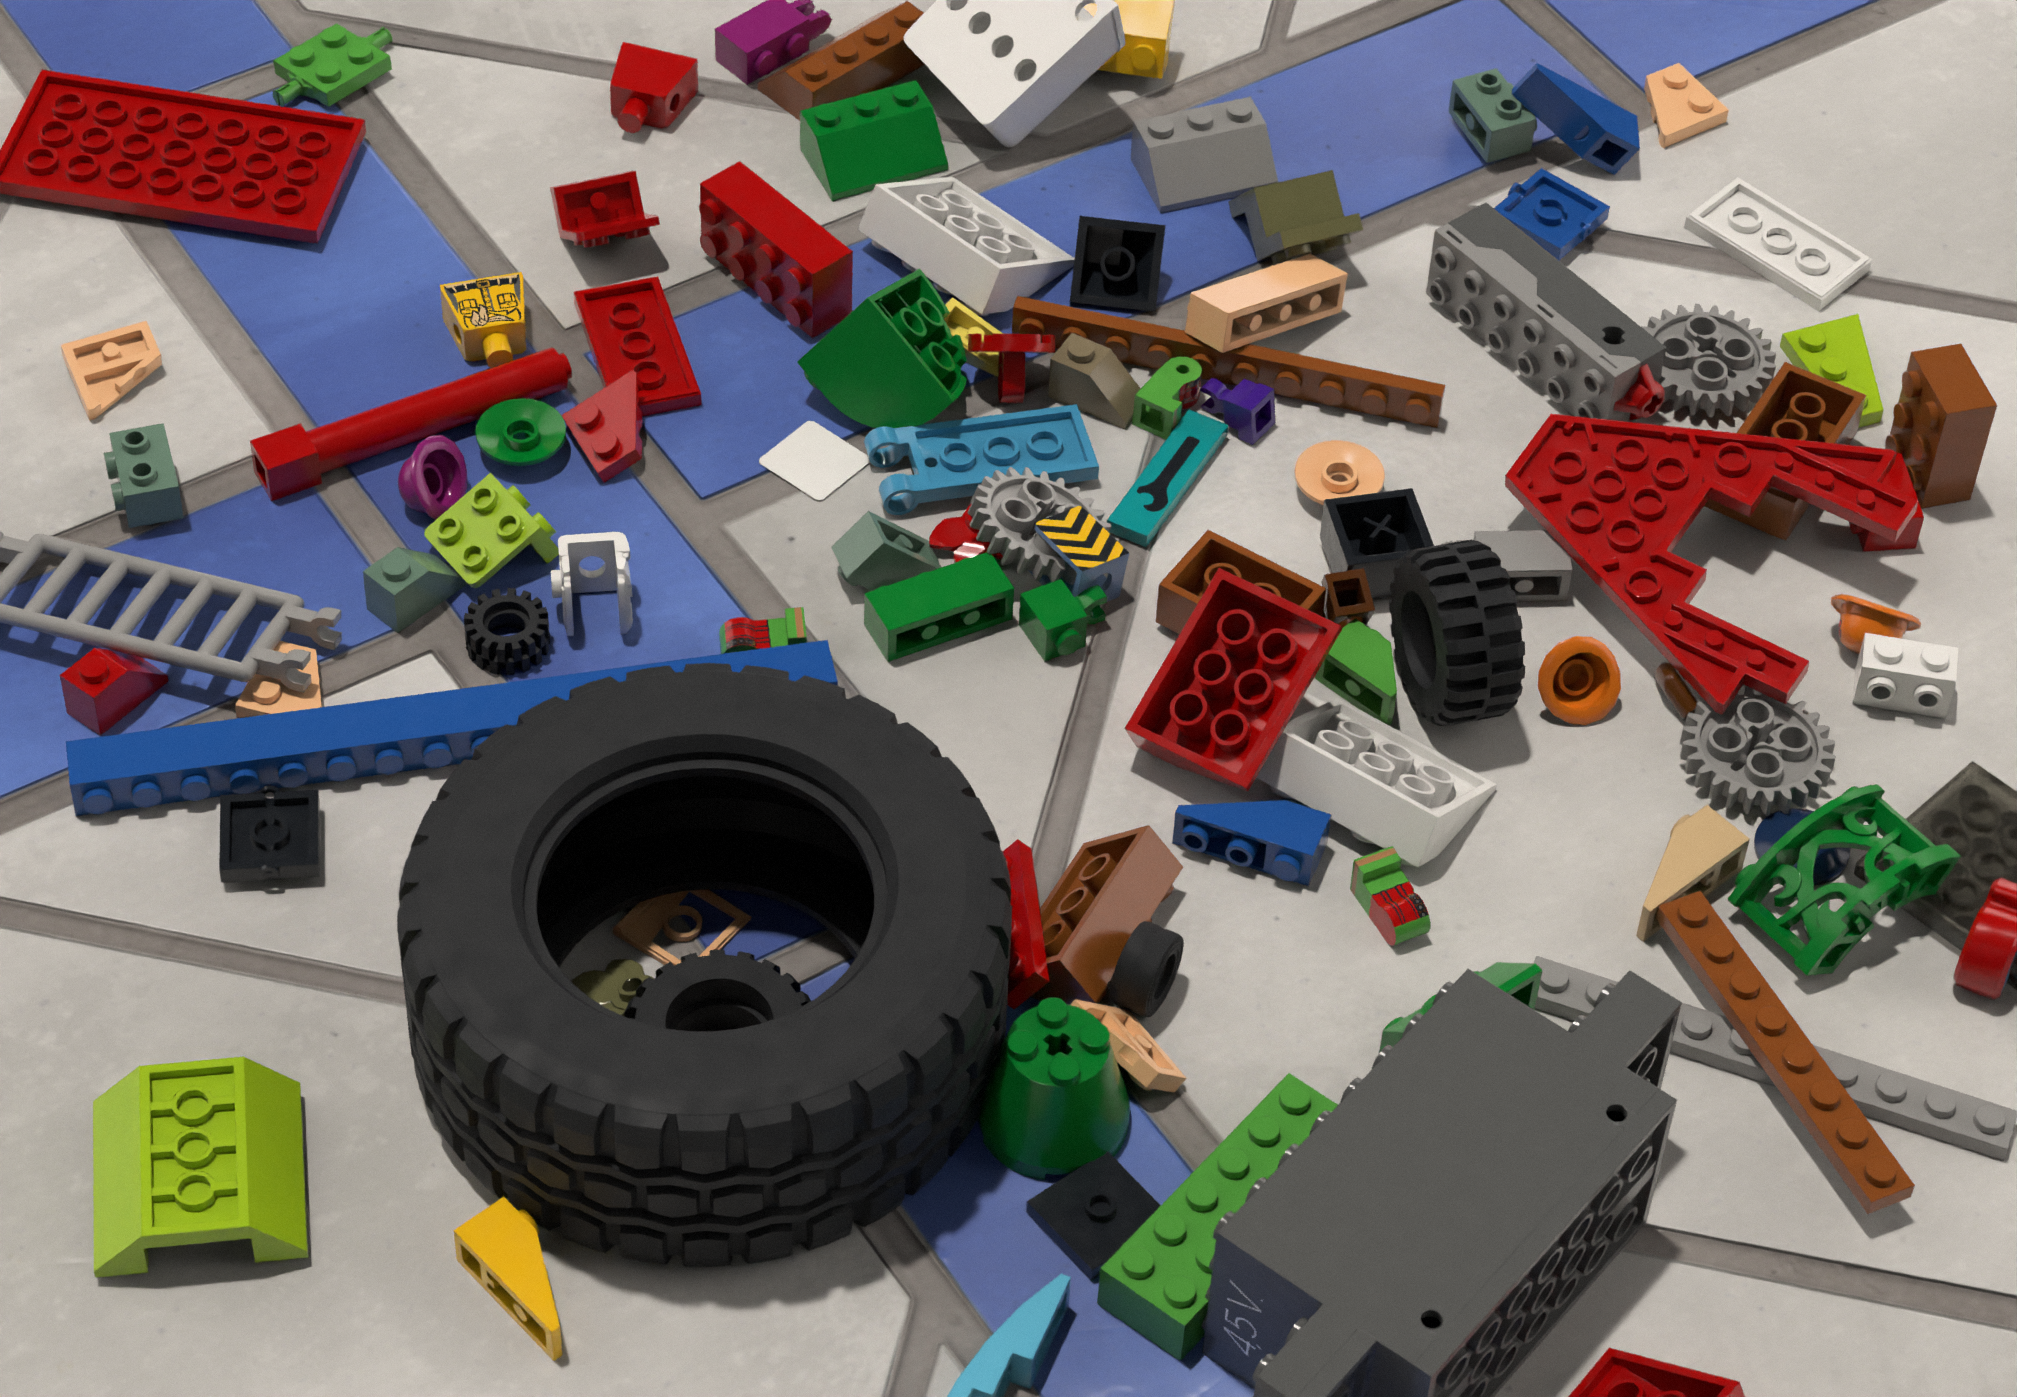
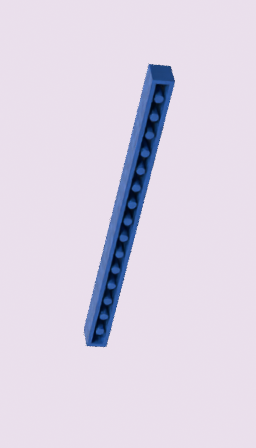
(344, 738)

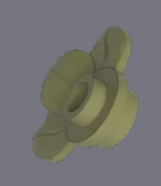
(614, 985)

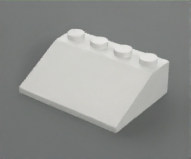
(961, 242)
(1374, 781)

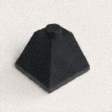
(1117, 263)

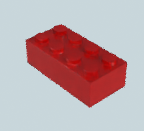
(776, 249)

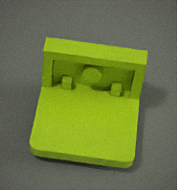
(488, 531)

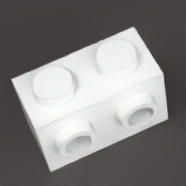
(1905, 675)

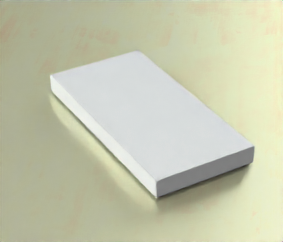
(1778, 243)

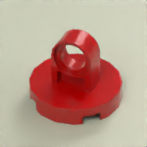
(1011, 359)

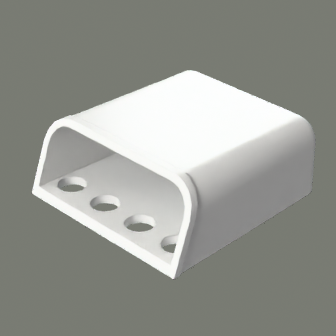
(1015, 56)

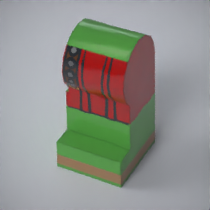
(1166, 394)
(746, 634)
(1389, 896)

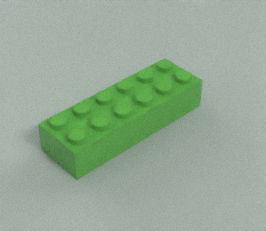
(1163, 1269)

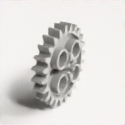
(1712, 359)
(1007, 512)
(1783, 748)

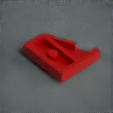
(610, 426)

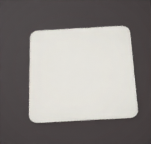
(814, 460)

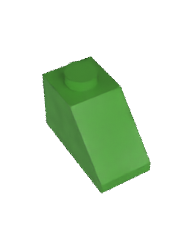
(1362, 670)

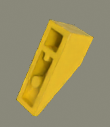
(506, 1259)

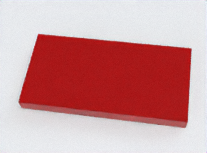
(634, 329)

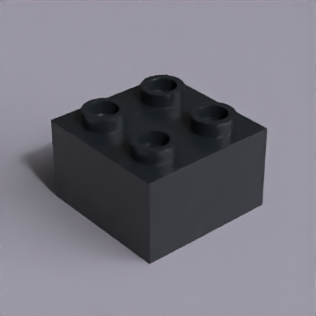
(1373, 534)

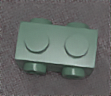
(1491, 115)
(145, 476)

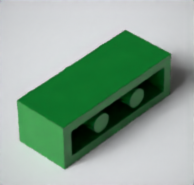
(938, 606)

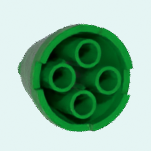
(1054, 1093)

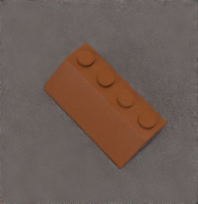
(849, 65)
(1098, 906)

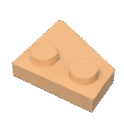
(1681, 105)
(110, 365)
(1136, 1048)

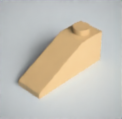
(1698, 857)

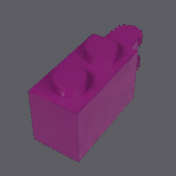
(768, 37)

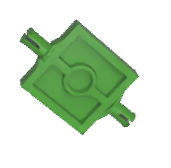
(332, 65)

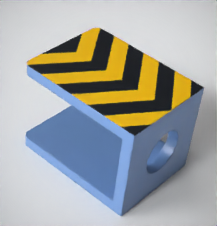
(1086, 549)

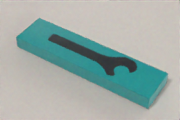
(1167, 478)

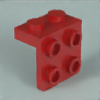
(600, 208)

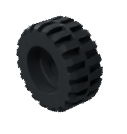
(1457, 632)
(715, 993)

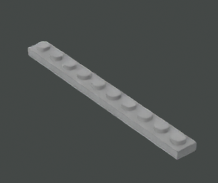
(1874, 1089)

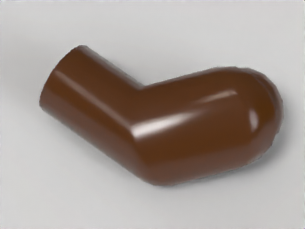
(1676, 689)

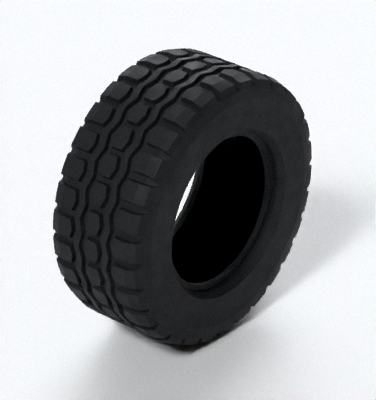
(705, 1134)

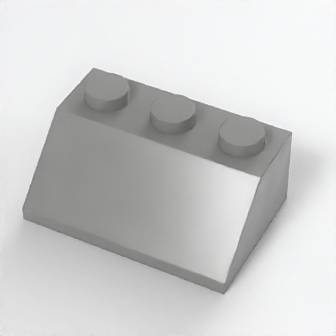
(1203, 154)

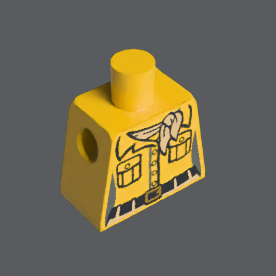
(486, 317)

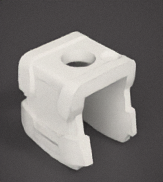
(612, 576)

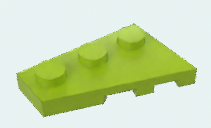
(1840, 355)

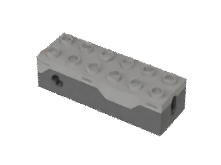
(1544, 319)

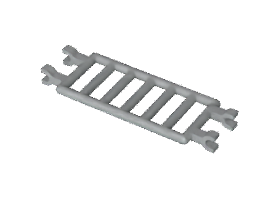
(259, 660)

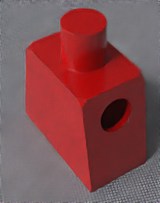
(651, 86)

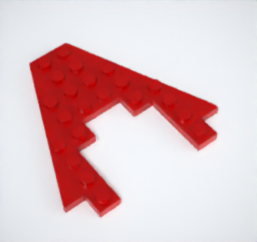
(1630, 492)

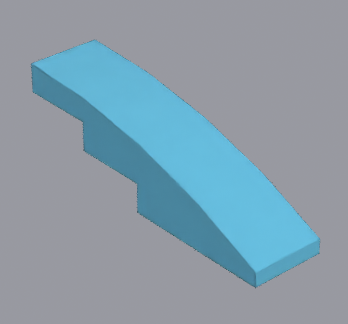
(1017, 1346)

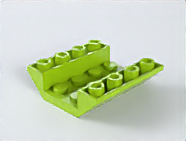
(198, 1160)

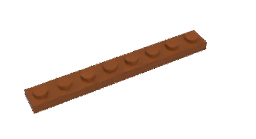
(1785, 1053)

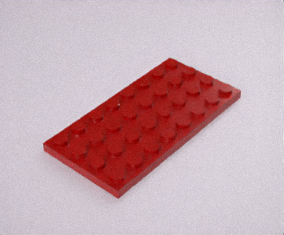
(179, 156)

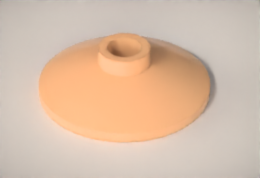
(1338, 471)

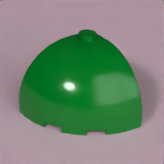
(891, 357)

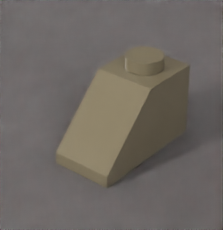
(1092, 379)

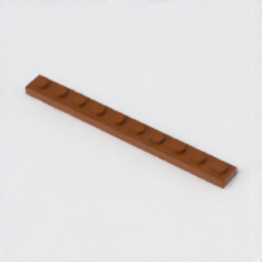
(1285, 372)

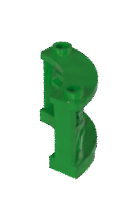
(1914, 871)

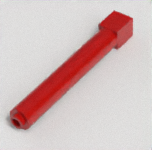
(296, 458)

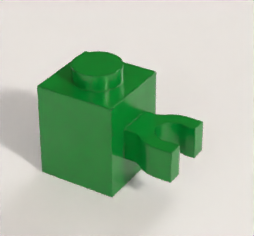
(1057, 619)

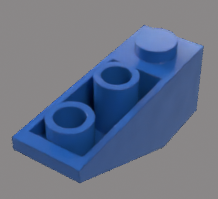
(1580, 118)
(1261, 835)

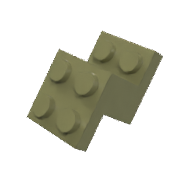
(1296, 217)

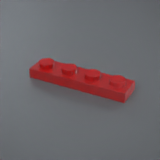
(1027, 952)

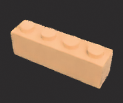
(1265, 302)

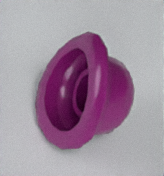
(433, 476)

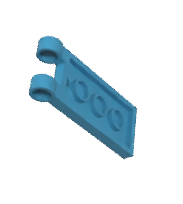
(957, 454)

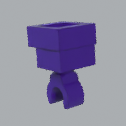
(1245, 408)

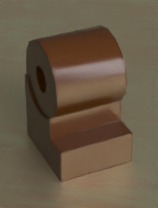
(1347, 597)

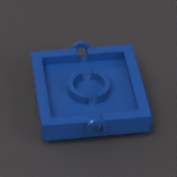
(1553, 212)

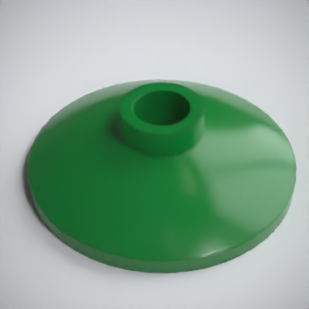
(520, 432)

